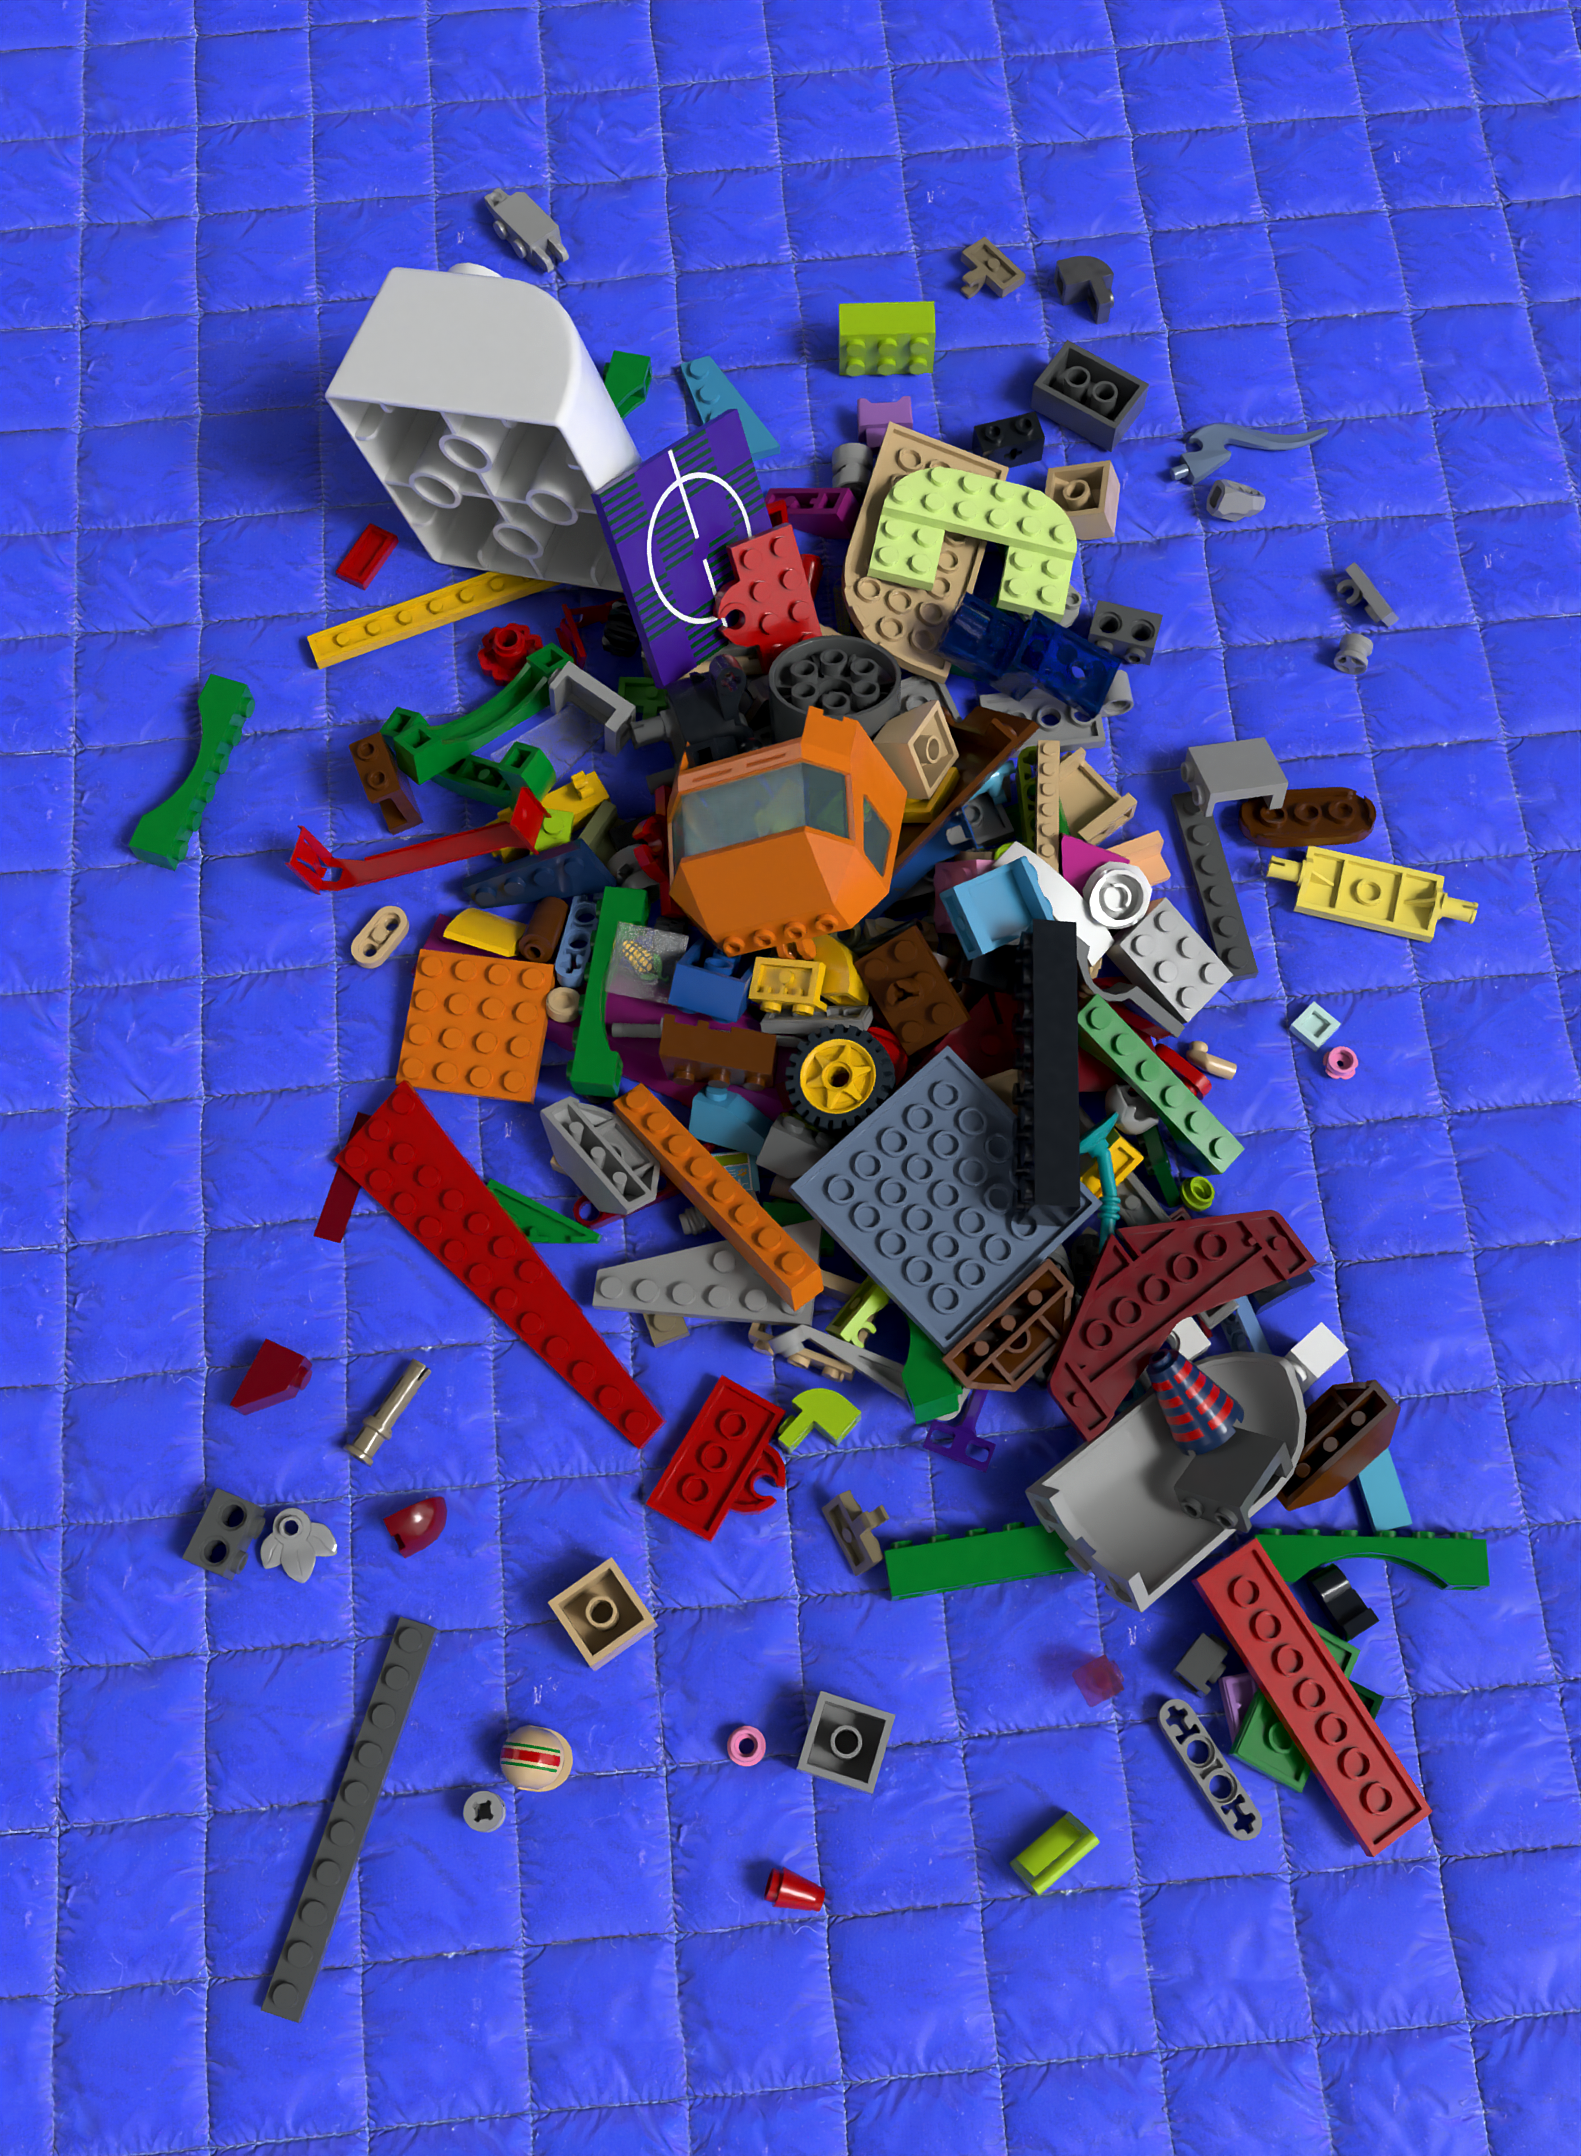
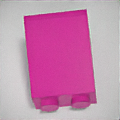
(1081, 860)

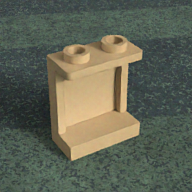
(1089, 802)

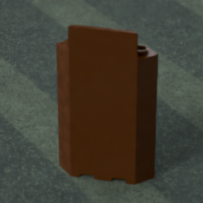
(983, 745)

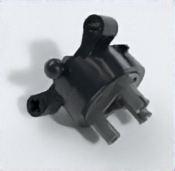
(697, 711)

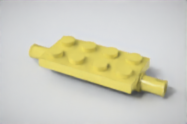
(1370, 893)

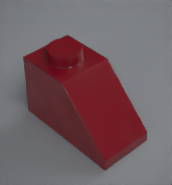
(272, 1378)

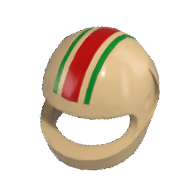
(535, 1757)

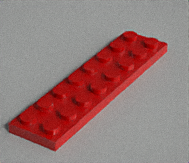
(1312, 1697)

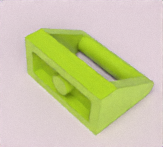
(1053, 1853)

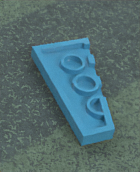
(715, 394)

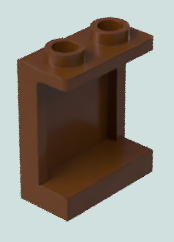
(385, 782)

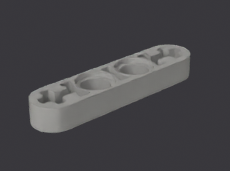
(1206, 1771)

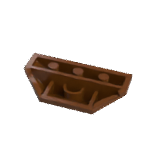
(1015, 1334)
(1342, 1437)

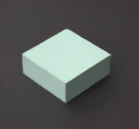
(1314, 1026)

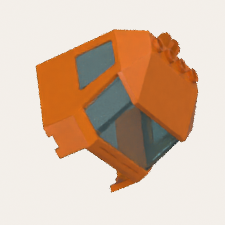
(785, 839)

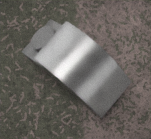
(1086, 279)

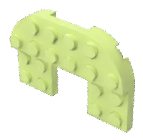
(986, 508)

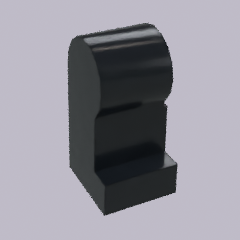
(1340, 1603)

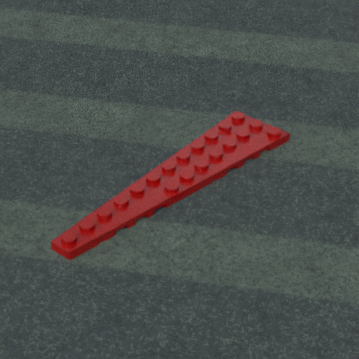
(443, 1202)

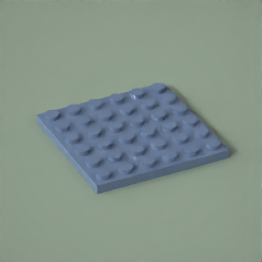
(929, 1200)

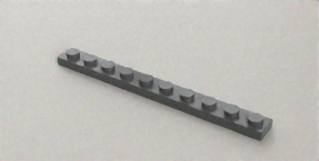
(349, 1821)

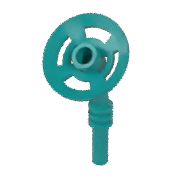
(1096, 1145)

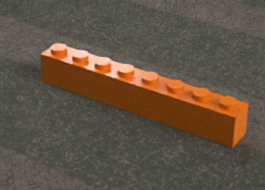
(721, 1198)

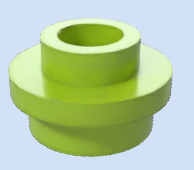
(1197, 1193)

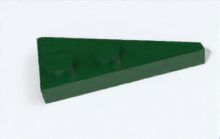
(1158, 1163)

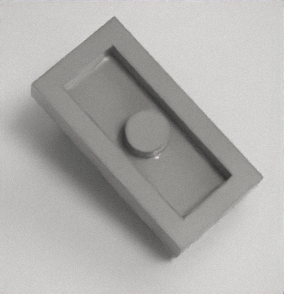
(1378, 607)

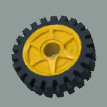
(825, 1057)

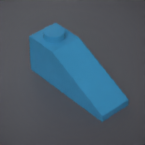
(728, 1120)

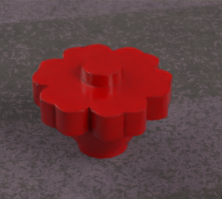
(506, 651)

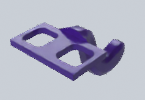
(963, 1434)

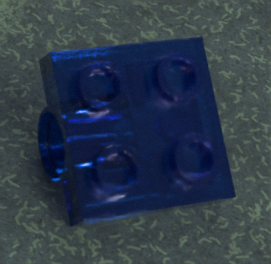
(980, 637)

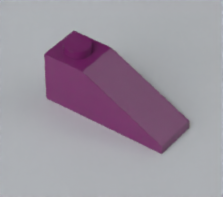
(819, 511)

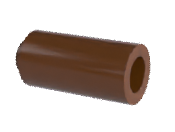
(544, 930)

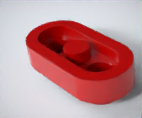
(1187, 1073)

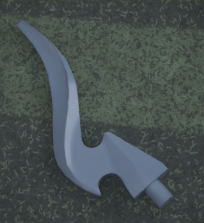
(1213, 455)

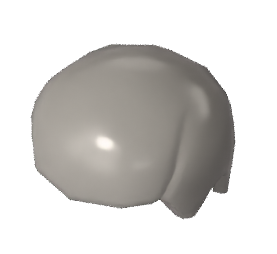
(1133, 1111)

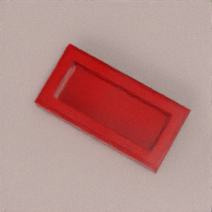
(367, 556)

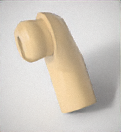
(1198, 1056)

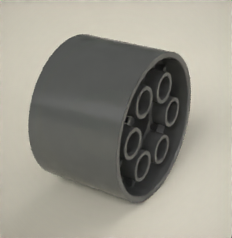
(835, 675)

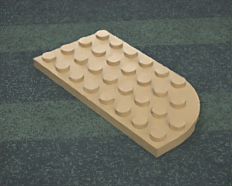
(897, 615)

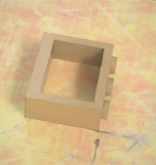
(835, 1370)

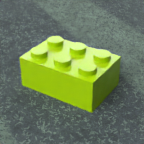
(886, 338)

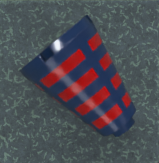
(1192, 1403)

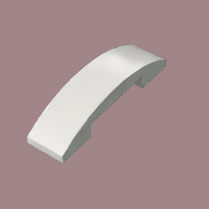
(1065, 901)

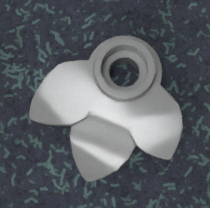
(298, 1550)

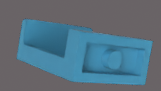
(996, 906)

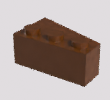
(718, 1056)

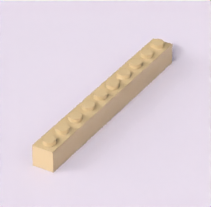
(1047, 802)

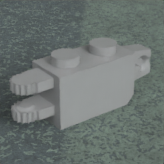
(526, 228)

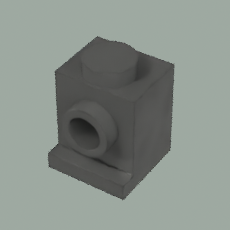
(1201, 1663)

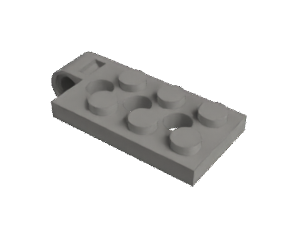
(1069, 730)

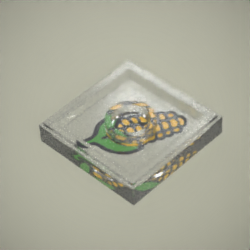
(644, 962)

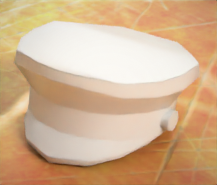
(1117, 895)

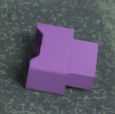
(875, 417)

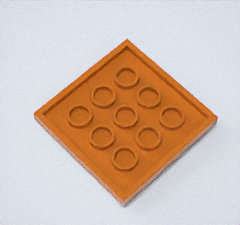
(476, 1026)

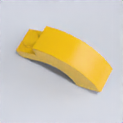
(841, 979)

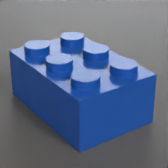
(712, 982)

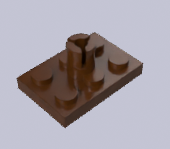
(912, 990)

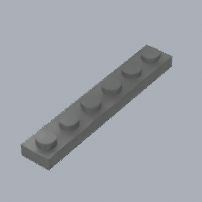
(1214, 888)

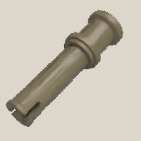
(378, 1427)

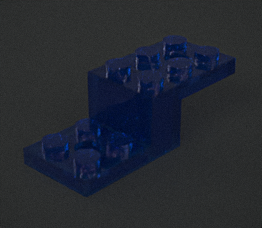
(1046, 659)

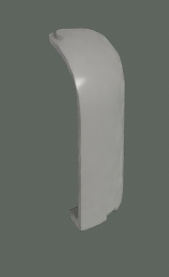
(1117, 1492)

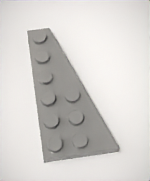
(705, 1284)

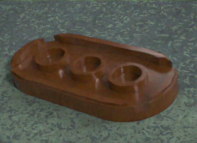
(1308, 818)

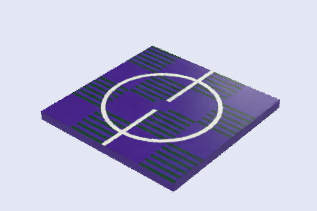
(670, 539)

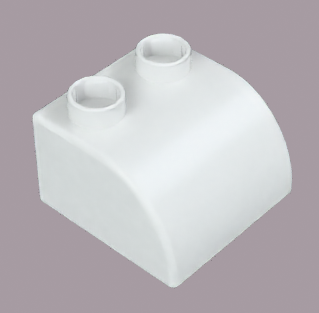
(485, 423)

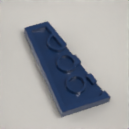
(556, 872)

